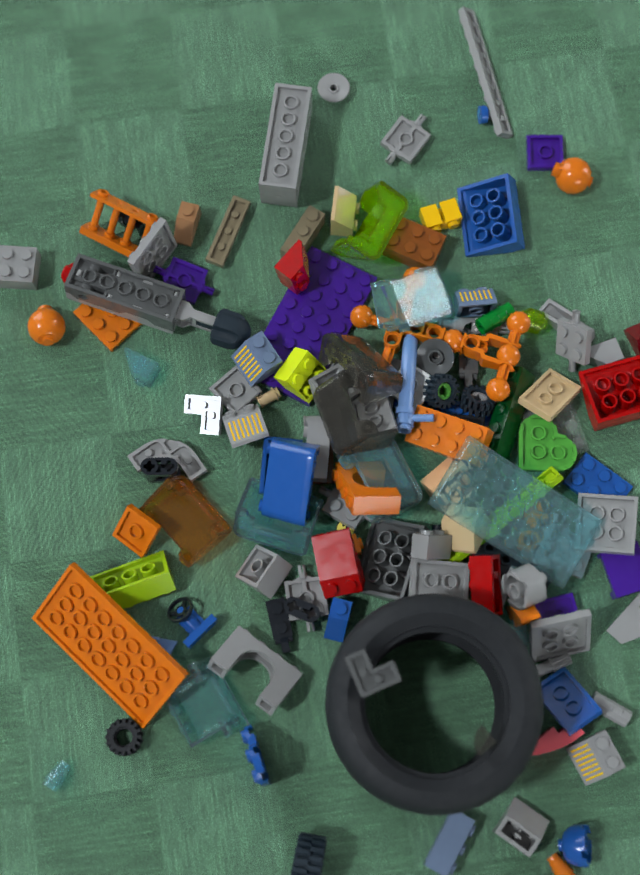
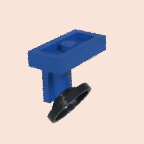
(190, 621)

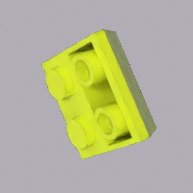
(297, 371)

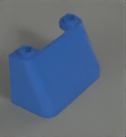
(289, 481)

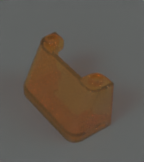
(186, 518)

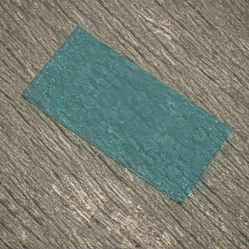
(514, 511)

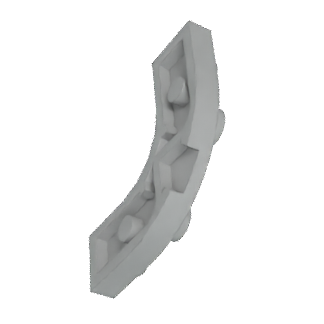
(170, 448)

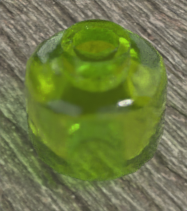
(537, 319)

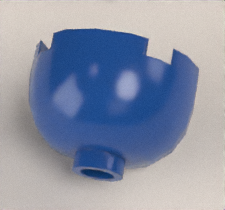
(576, 845)

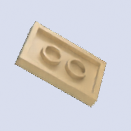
(549, 395)

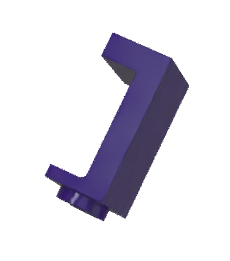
(622, 572)

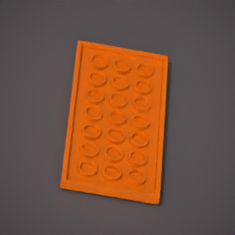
(109, 645)

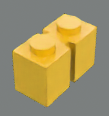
(444, 217)

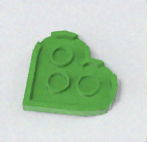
(543, 446)

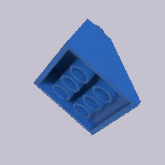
(491, 217)

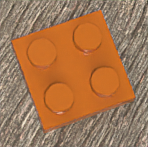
(136, 530)

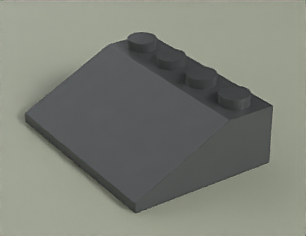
(388, 559)

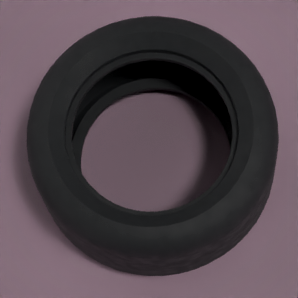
(513, 684)

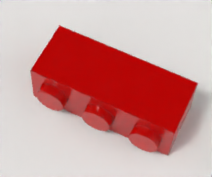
(486, 581)

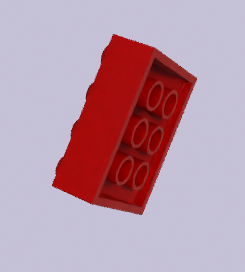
(612, 392)

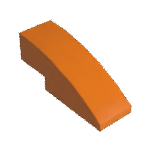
(524, 616)

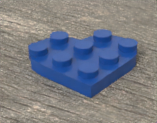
(255, 757)

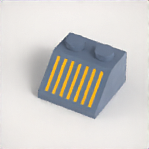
(474, 302)
(257, 359)

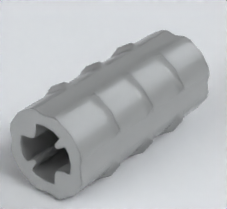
(612, 710)

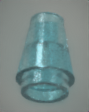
(56, 777)

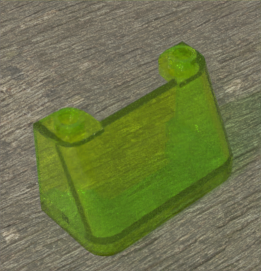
(385, 212)

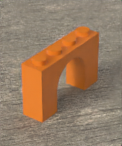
(364, 499)

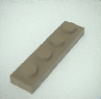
(228, 231)

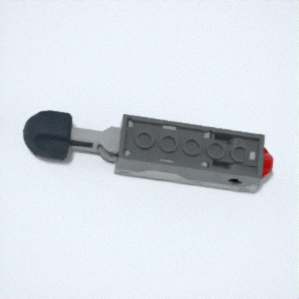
(147, 301)

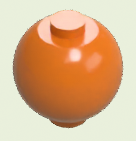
(572, 175)
(46, 326)

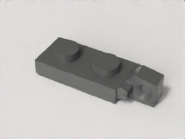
(467, 368)

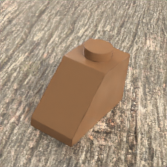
(187, 223)

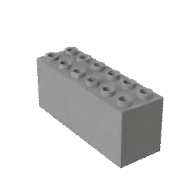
(285, 145)

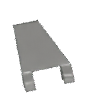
(627, 624)

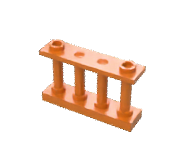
(108, 236)

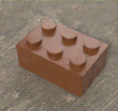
(415, 244)

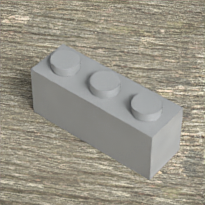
(316, 434)

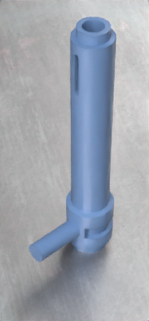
(405, 412)

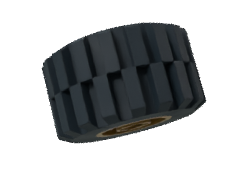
(309, 854)

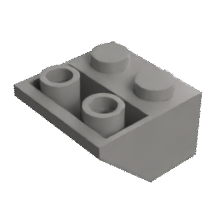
(521, 827)

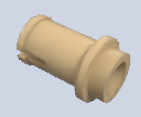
(269, 397)

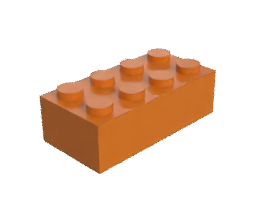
(446, 433)

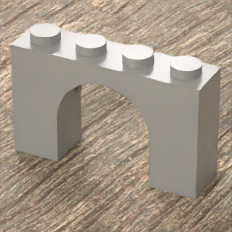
(243, 646)

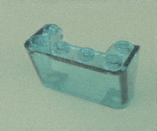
(411, 300)

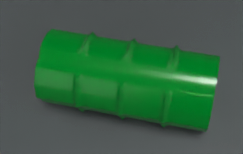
(494, 318)

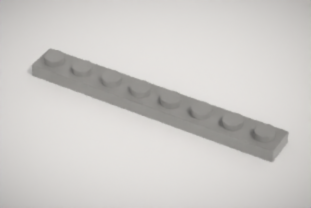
(485, 73)

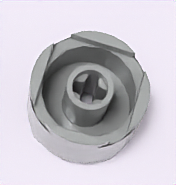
(524, 586)

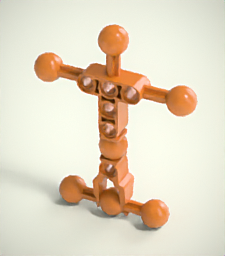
(506, 356)

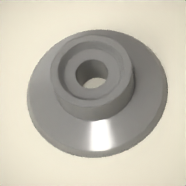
(333, 81)

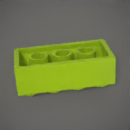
(137, 580)

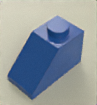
(338, 619)

